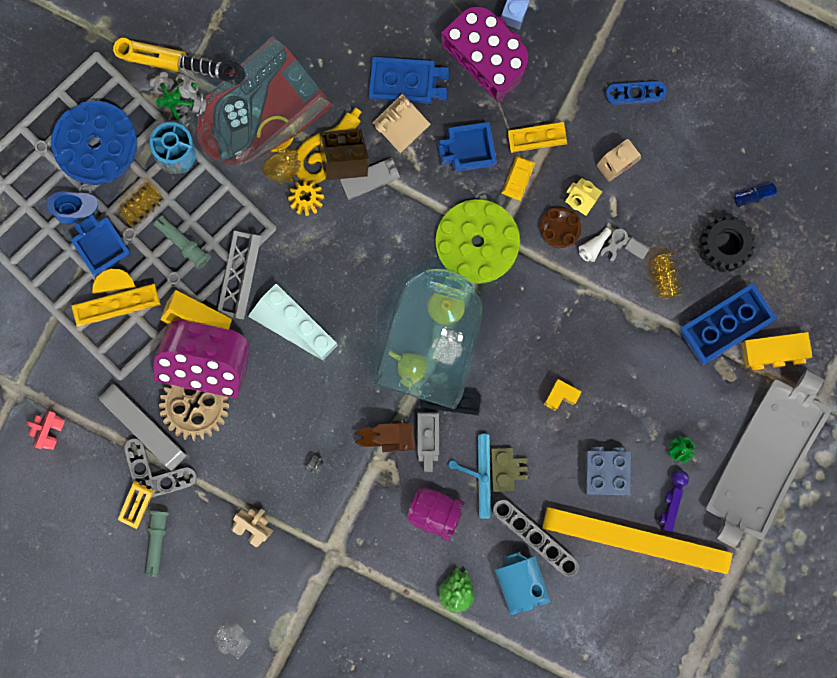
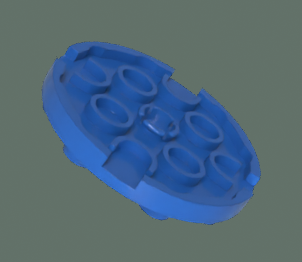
(91, 121)

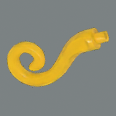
(349, 122)

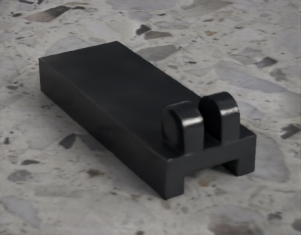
(468, 405)

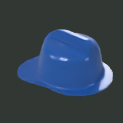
(71, 207)

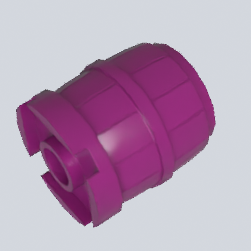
(435, 513)

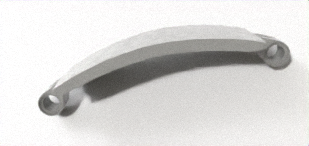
(767, 458)

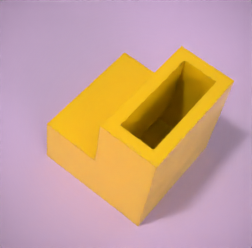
(560, 392)

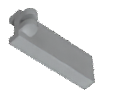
(377, 176)

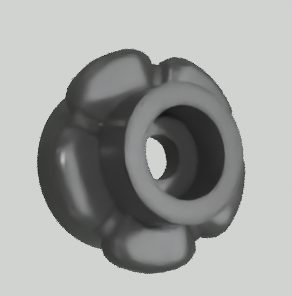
(315, 464)

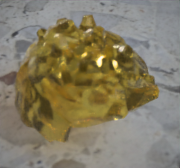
(282, 166)

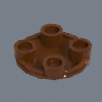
(560, 227)

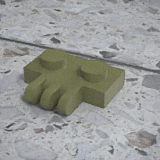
(506, 469)

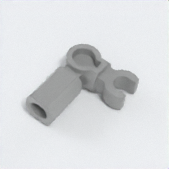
(632, 245)

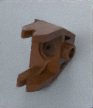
(391, 437)

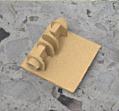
(401, 123)

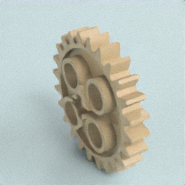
(211, 414)

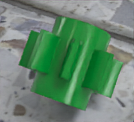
(681, 449)

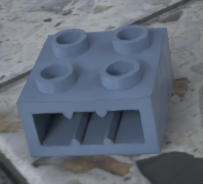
(607, 472)

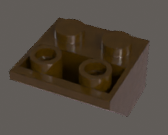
(344, 154)

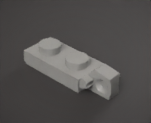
(428, 439)

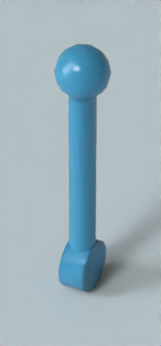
(453, 465)

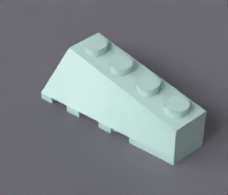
(289, 320)

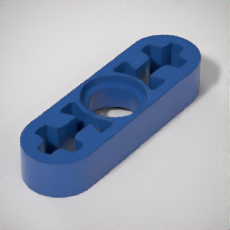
(640, 85)

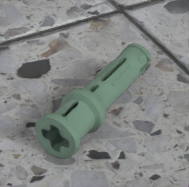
(188, 248)
(156, 532)

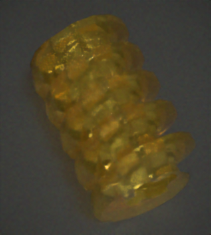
(140, 205)
(665, 276)

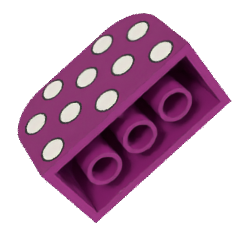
(487, 50)
(202, 358)

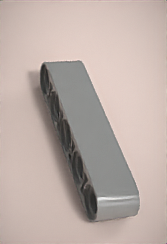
(142, 427)
(542, 546)

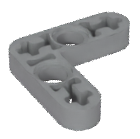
(155, 482)

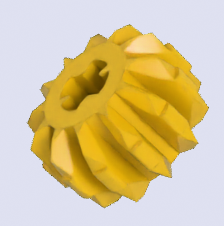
(308, 190)

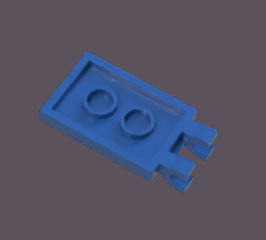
(409, 77)

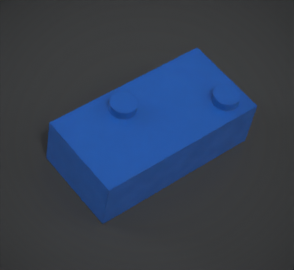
(727, 324)

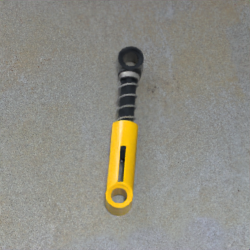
(174, 60)

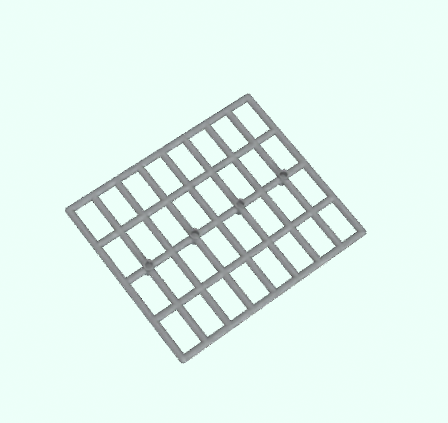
(42, 148)

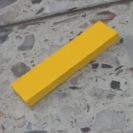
(115, 305)

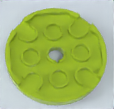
(482, 220)

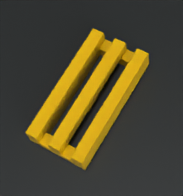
(142, 490)

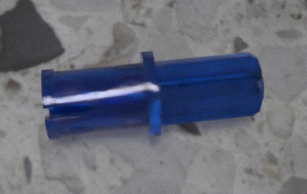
(755, 194)

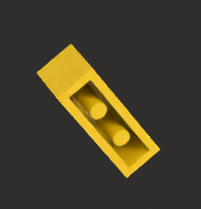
(185, 308)
(776, 351)

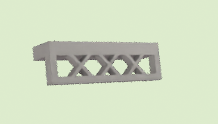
(246, 278)

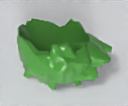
(456, 592)

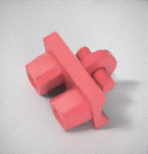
(42, 438)

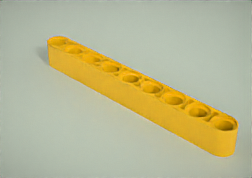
(637, 540)

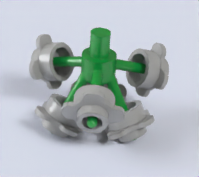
(181, 97)

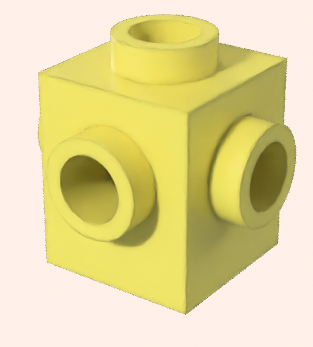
(582, 196)

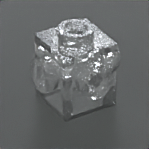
(447, 346)
(231, 639)

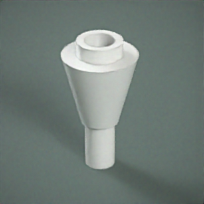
(591, 249)

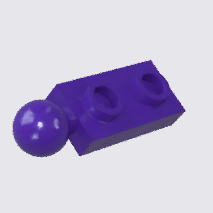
(673, 499)

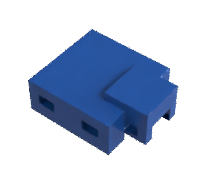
(468, 147)
(99, 244)

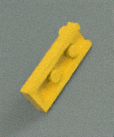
(537, 137)

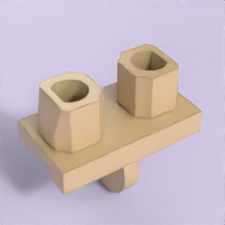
(254, 523)

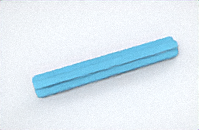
(484, 468)

